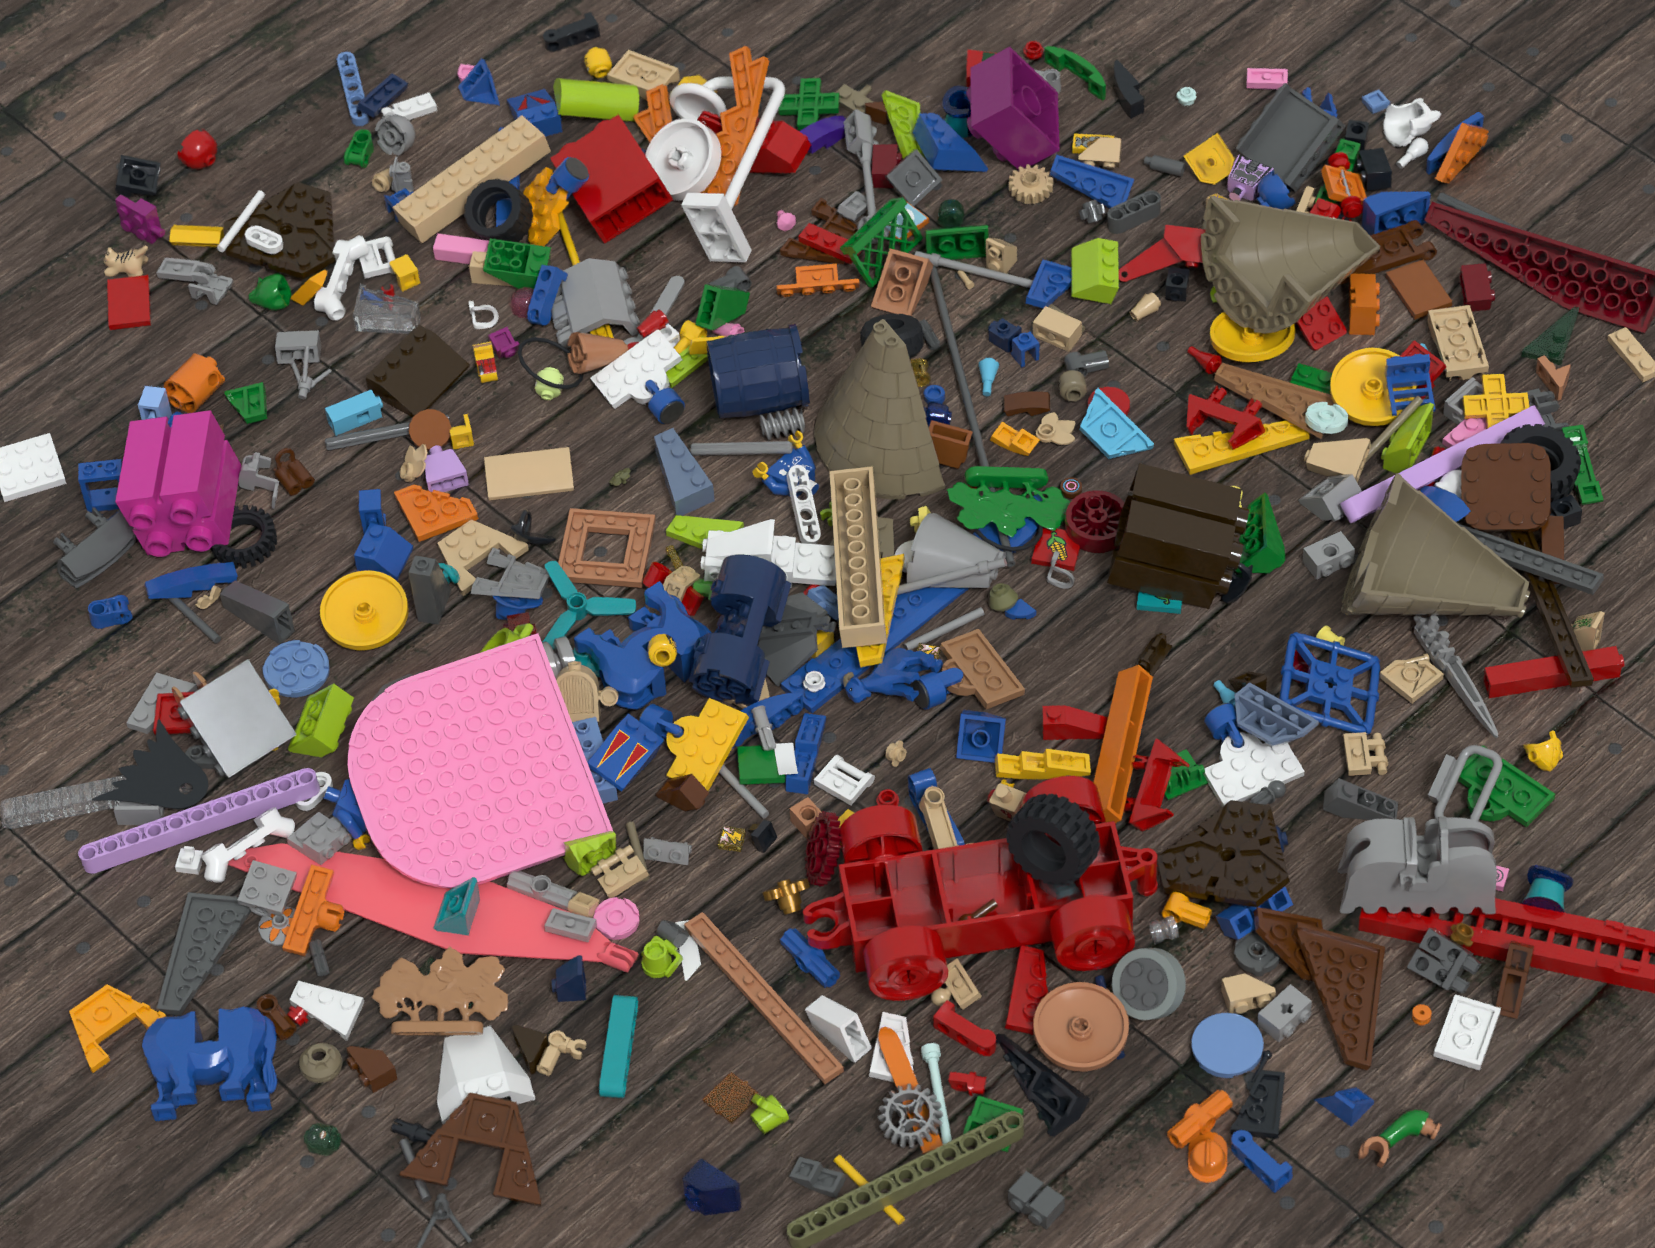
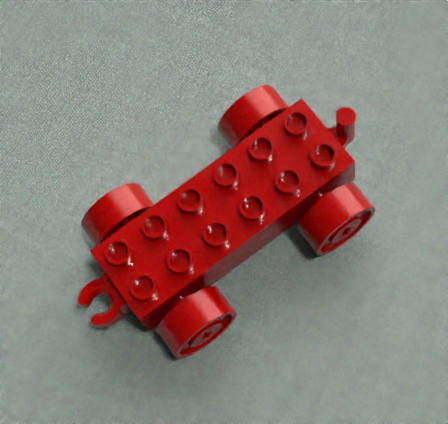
(906, 903)

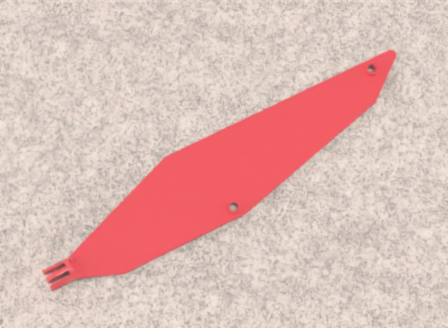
(502, 926)

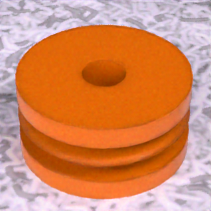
(1421, 1014)

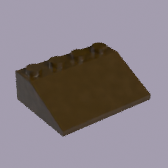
(416, 372)

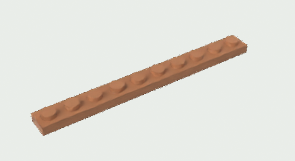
(764, 998)

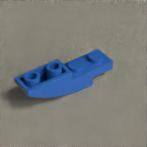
(778, 710)

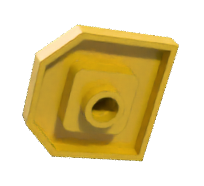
(1211, 160)

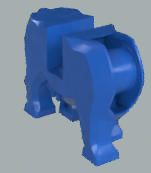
(627, 664)
(239, 1057)

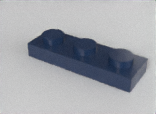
(382, 95)

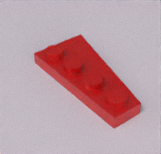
(1027, 989)

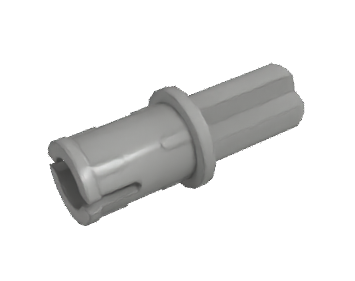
(764, 728)

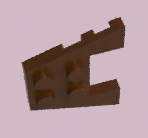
(834, 223)

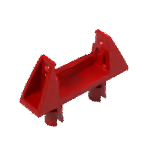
(1247, 425)
(1157, 767)

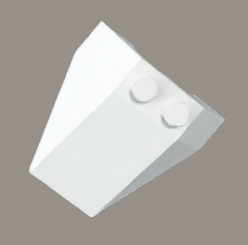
(480, 1067)

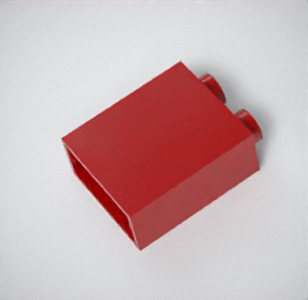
(620, 181)

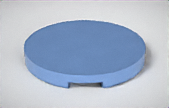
(296, 668)
(1227, 1045)

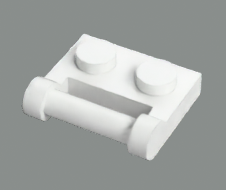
(372, 263)
(840, 784)

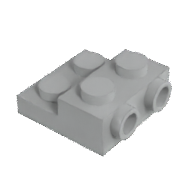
(320, 838)

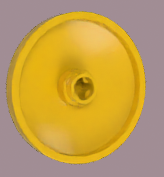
(1245, 344)
(1361, 387)
(364, 610)

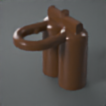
(292, 473)

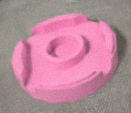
(617, 918)

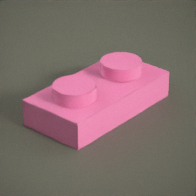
(1266, 78)

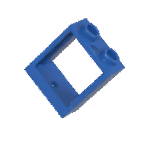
(90, 472)

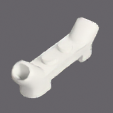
(345, 253)
(218, 856)

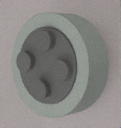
(1149, 983)

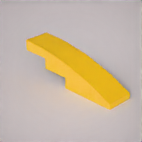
(1042, 766)

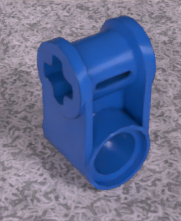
(108, 612)

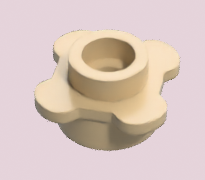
(896, 753)

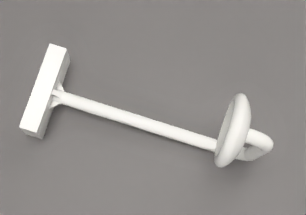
(711, 212)

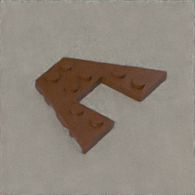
(485, 1123)

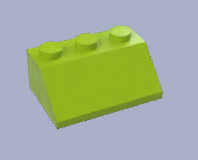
(1095, 270)
(1408, 440)
(322, 722)

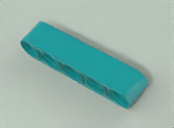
(618, 1046)

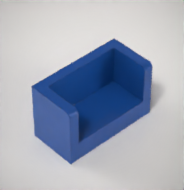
(370, 508)

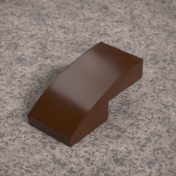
(1032, 402)

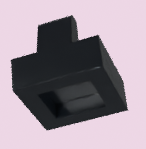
(762, 835)

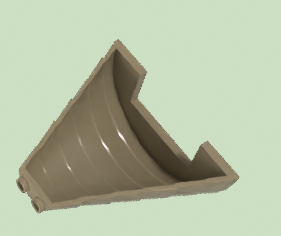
(1277, 261)
(880, 421)
(1428, 564)

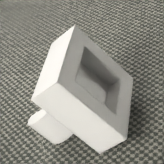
(189, 860)

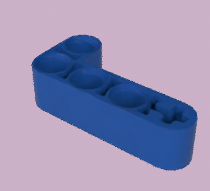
(917, 786)

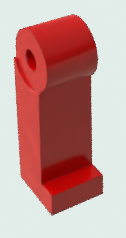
(963, 1031)

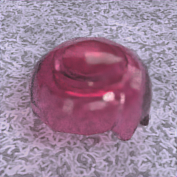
(520, 301)

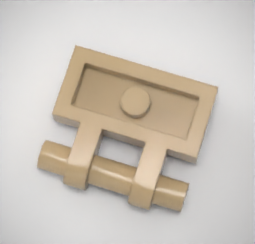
(1358, 757)
(621, 877)

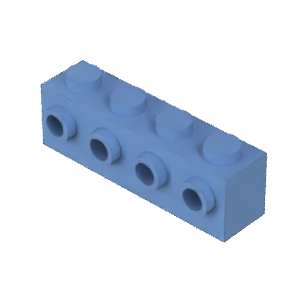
(590, 740)

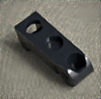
(571, 34)

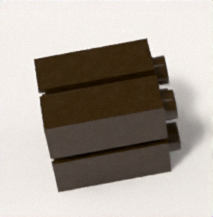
(1178, 537)

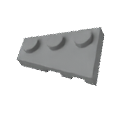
(144, 713)

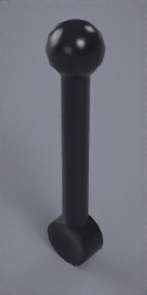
(1267, 1055)

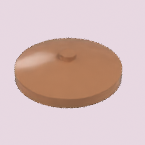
(1081, 1026)

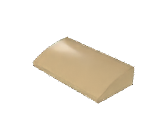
(529, 473)

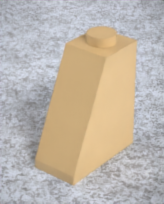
(1338, 457)

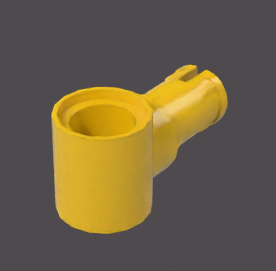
(687, 332)

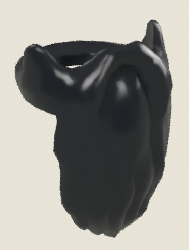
(523, 533)
(1238, 583)

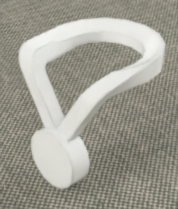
(483, 325)

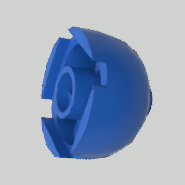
(1274, 192)

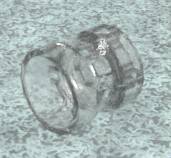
(1163, 929)

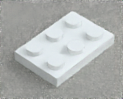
(1467, 1032)

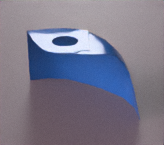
(1447, 501)

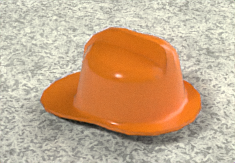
(1207, 1157)

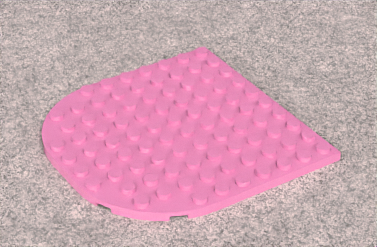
(473, 769)

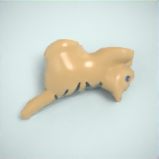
(127, 262)

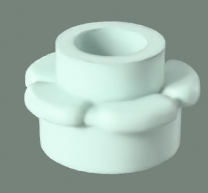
(1186, 96)

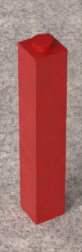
(1547, 672)

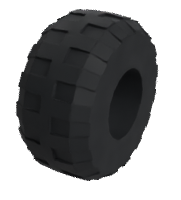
(905, 326)

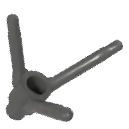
(442, 1212)

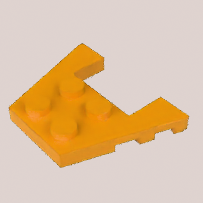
(102, 1016)

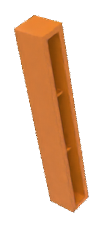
(1122, 740)

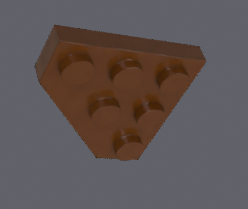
(1279, 933)

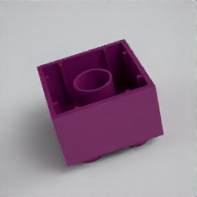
(1013, 109)

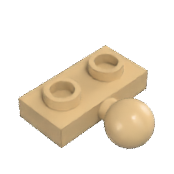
(958, 985)

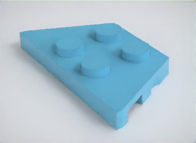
(1111, 429)

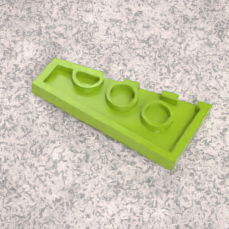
(903, 117)

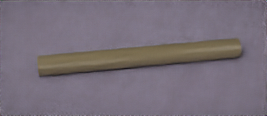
(1402, 417)

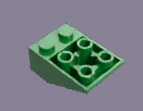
(516, 262)

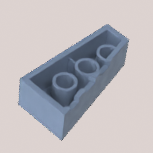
(683, 476)

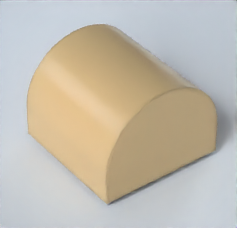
(583, 905)

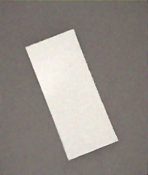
(785, 759)

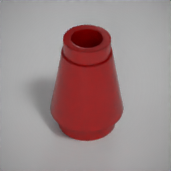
(654, 321)

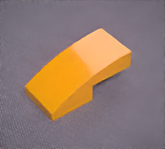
(1014, 441)

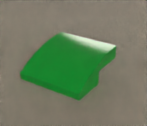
(987, 1110)

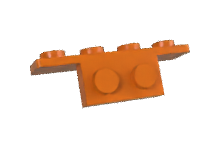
(817, 278)

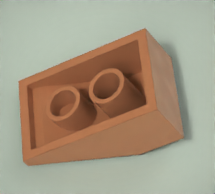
(902, 283)

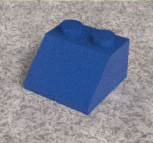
(382, 551)

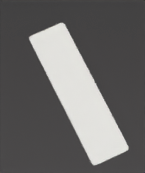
(690, 954)

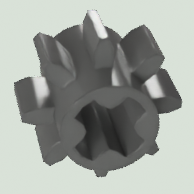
(1092, 211)

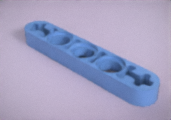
(353, 81)

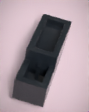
(1127, 91)

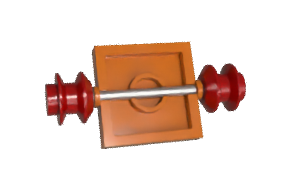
(1344, 185)

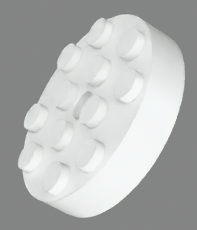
(685, 156)

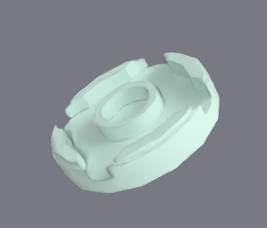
(1326, 418)

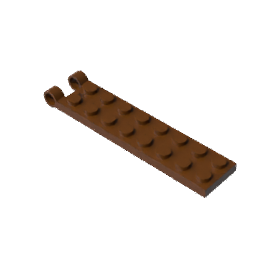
(1392, 250)

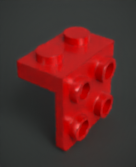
(1321, 324)

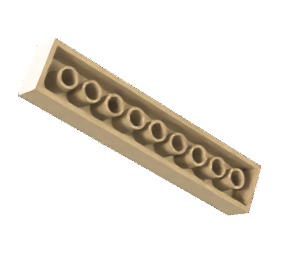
(857, 557)

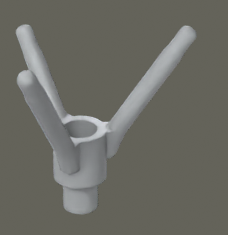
(304, 382)

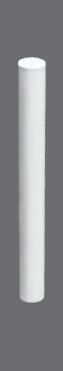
(240, 221)

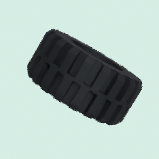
(1562, 455)
(1064, 823)

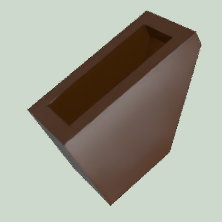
(683, 792)

